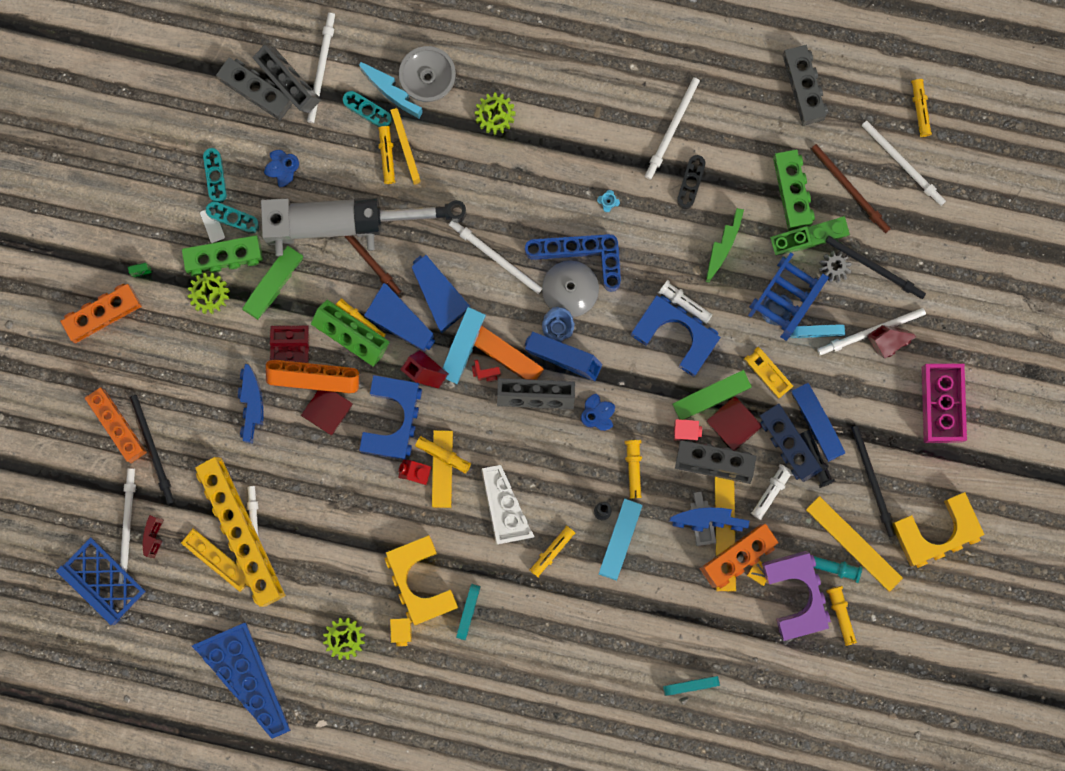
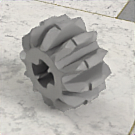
(841, 271)

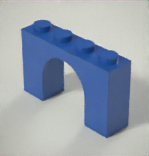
(663, 312)
(396, 444)

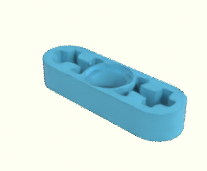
(818, 331)

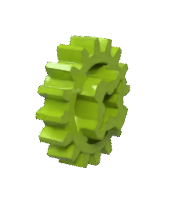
(487, 110)
(216, 292)
(336, 633)

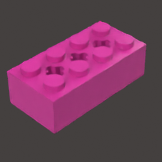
(952, 394)

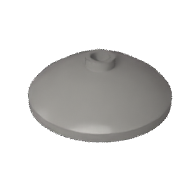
(424, 62)
(578, 300)

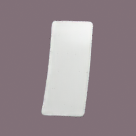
(212, 227)

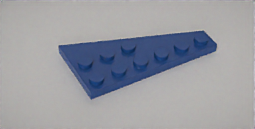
(241, 669)

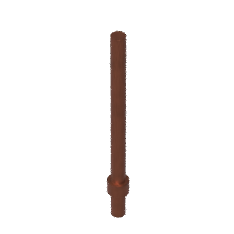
(874, 215)
(385, 277)

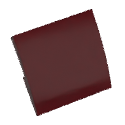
(289, 343)
(327, 410)
(734, 423)
(150, 542)

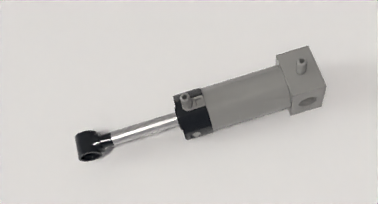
(339, 218)

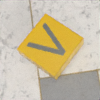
(757, 574)

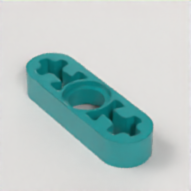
(353, 107)
(218, 161)
(217, 217)
(468, 612)
(692, 685)

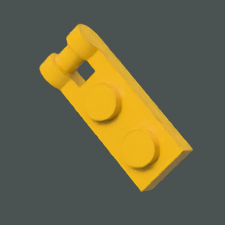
(768, 373)

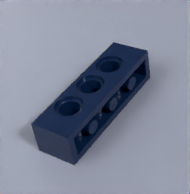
(770, 420)

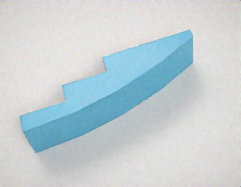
(386, 86)
(463, 344)
(620, 539)

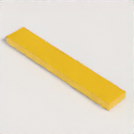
(725, 536)
(854, 544)

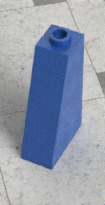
(442, 298)
(395, 317)
(563, 356)

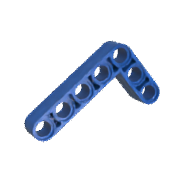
(581, 250)

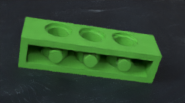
(793, 218)
(193, 255)
(350, 332)

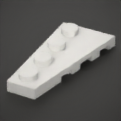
(505, 513)

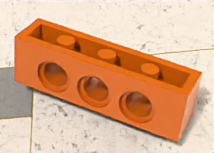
(129, 303)
(115, 425)
(712, 569)

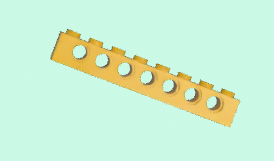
(257, 554)

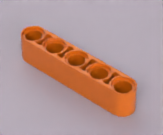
(507, 355)
(312, 376)

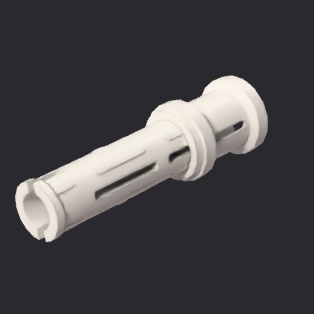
(678, 297)
(776, 484)

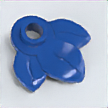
(279, 168)
(600, 411)

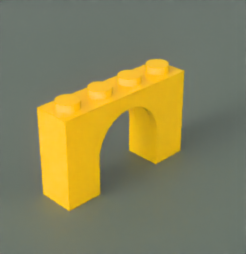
(965, 530)
(401, 561)

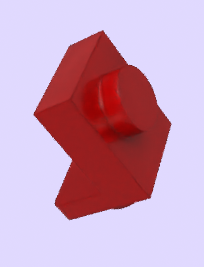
(488, 374)
(414, 471)

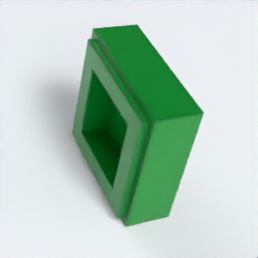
(139, 269)

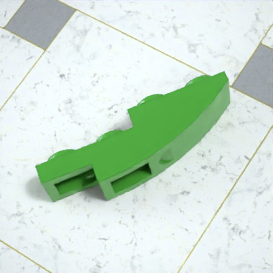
(809, 236)

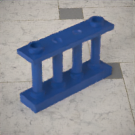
(796, 311)

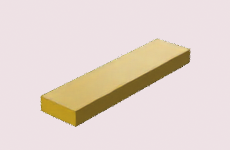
(405, 146)
(442, 473)
(214, 559)

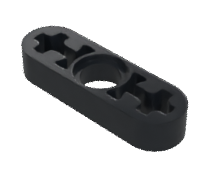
(690, 167)

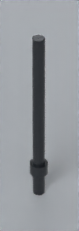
(907, 286)
(164, 484)
(885, 516)

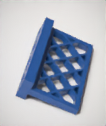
(88, 593)

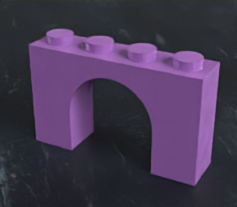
(813, 616)

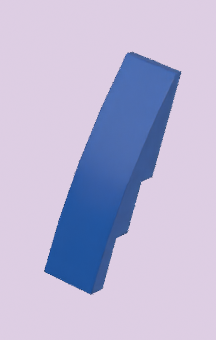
(818, 422)

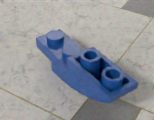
(252, 396)
(701, 517)

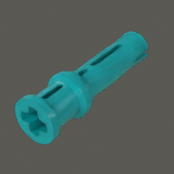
(842, 569)

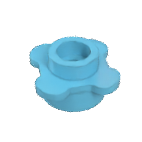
(609, 195)

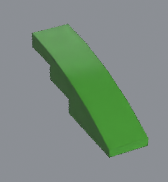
(721, 250)
(272, 283)
(712, 395)

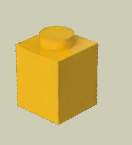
(401, 631)

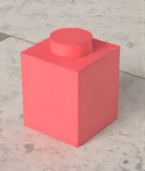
(687, 430)

